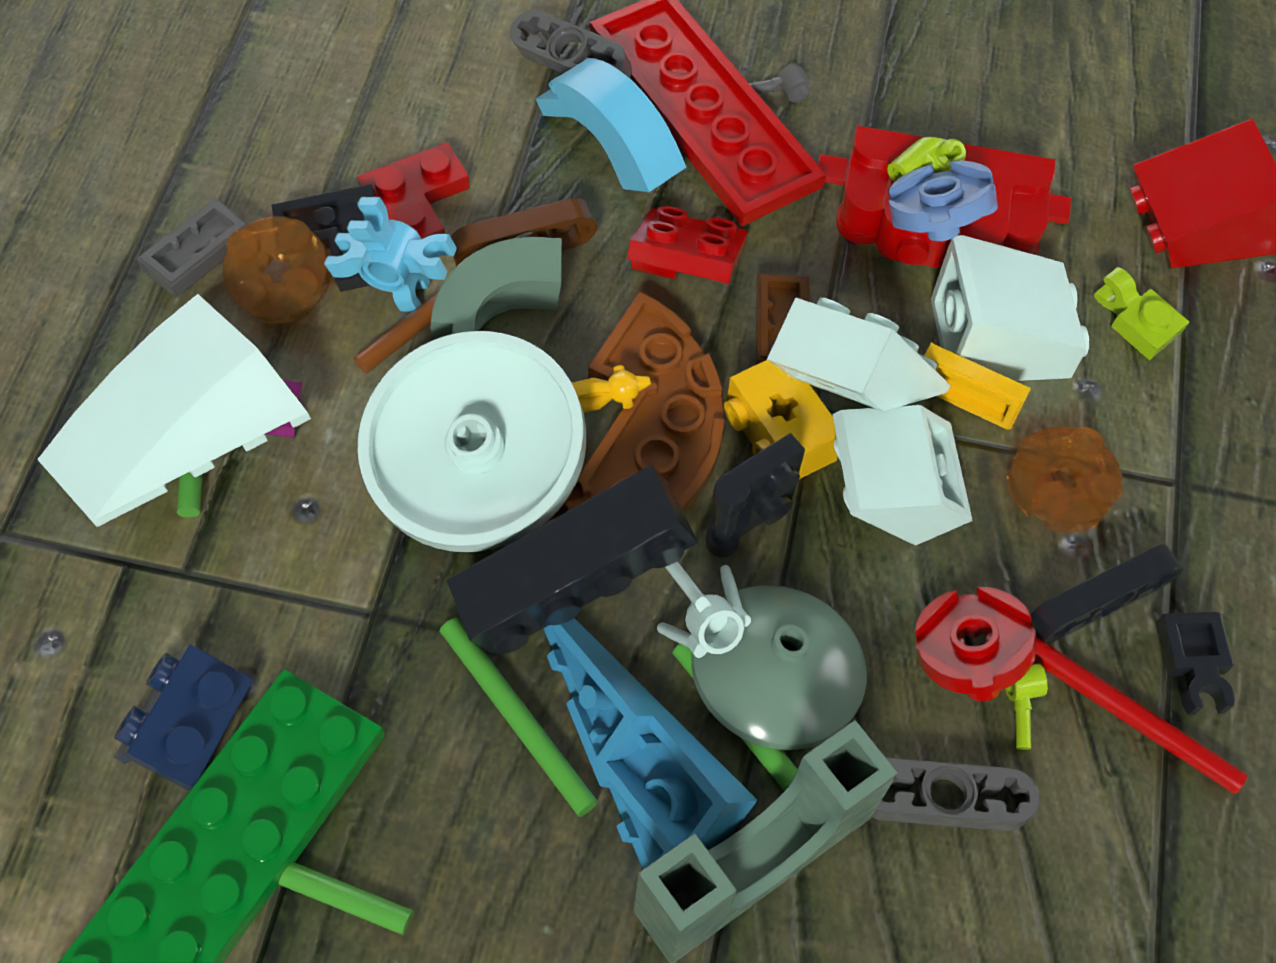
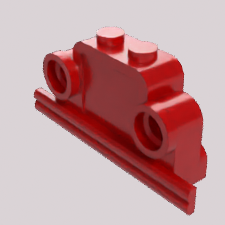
(865, 215)

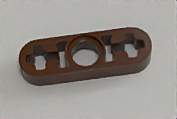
(564, 219)

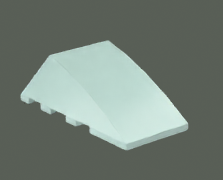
(168, 412)

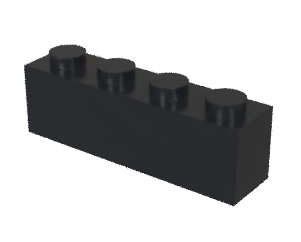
(572, 562)

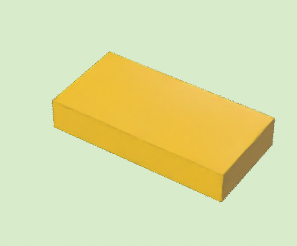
(978, 388)

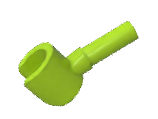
(1030, 686)

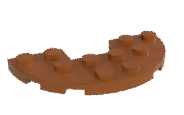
(673, 420)

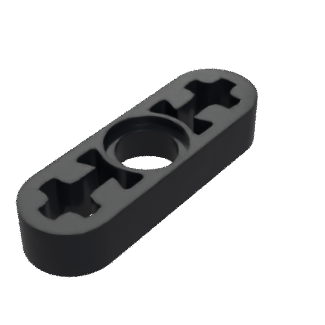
(1105, 593)

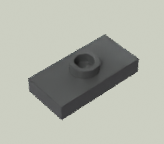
(191, 248)

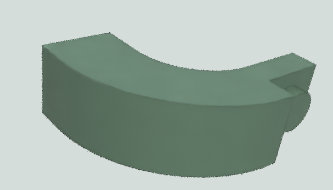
(498, 279)

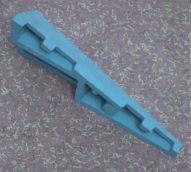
(638, 750)

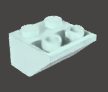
(901, 471)

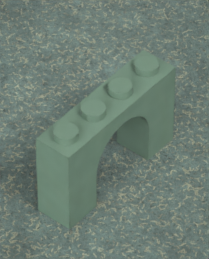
(701, 890)

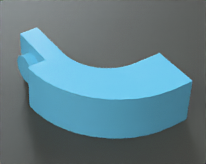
(619, 119)

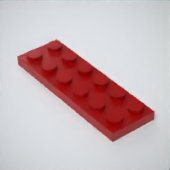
(712, 110)

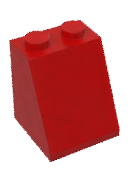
(1210, 198)

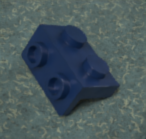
(182, 716)

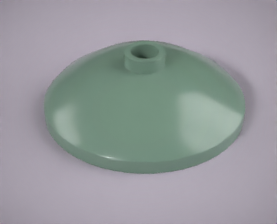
(782, 694)

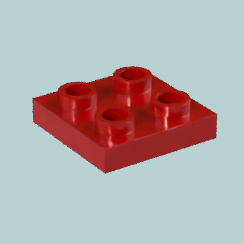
(677, 243)

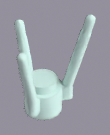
(713, 621)

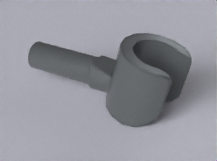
(790, 79)

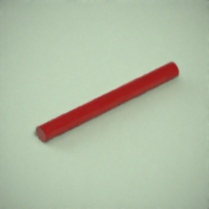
(1140, 718)

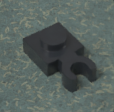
(1199, 650)

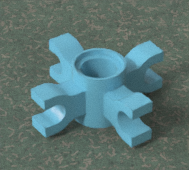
(390, 254)

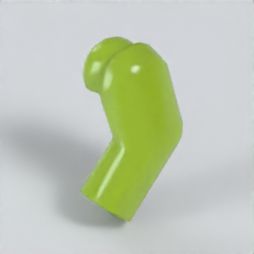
(927, 152)

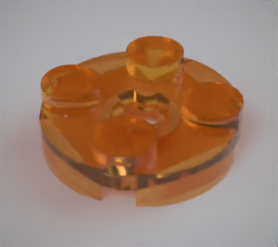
(252, 252)
(1081, 455)

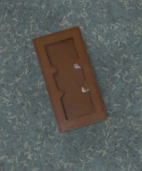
(773, 302)

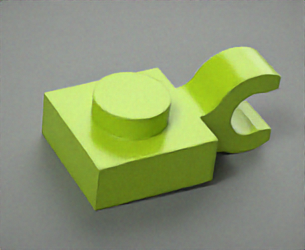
(1141, 320)

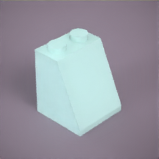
(1008, 311)

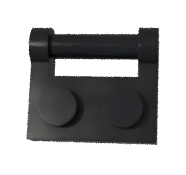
(754, 494)

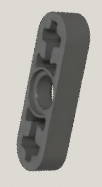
(558, 34)
(991, 812)

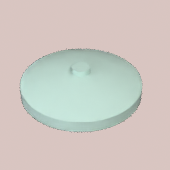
(472, 441)

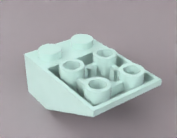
(854, 356)

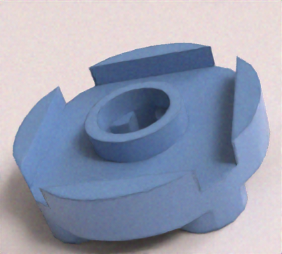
(942, 200)

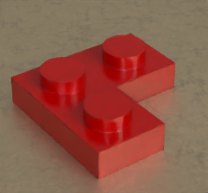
(415, 183)

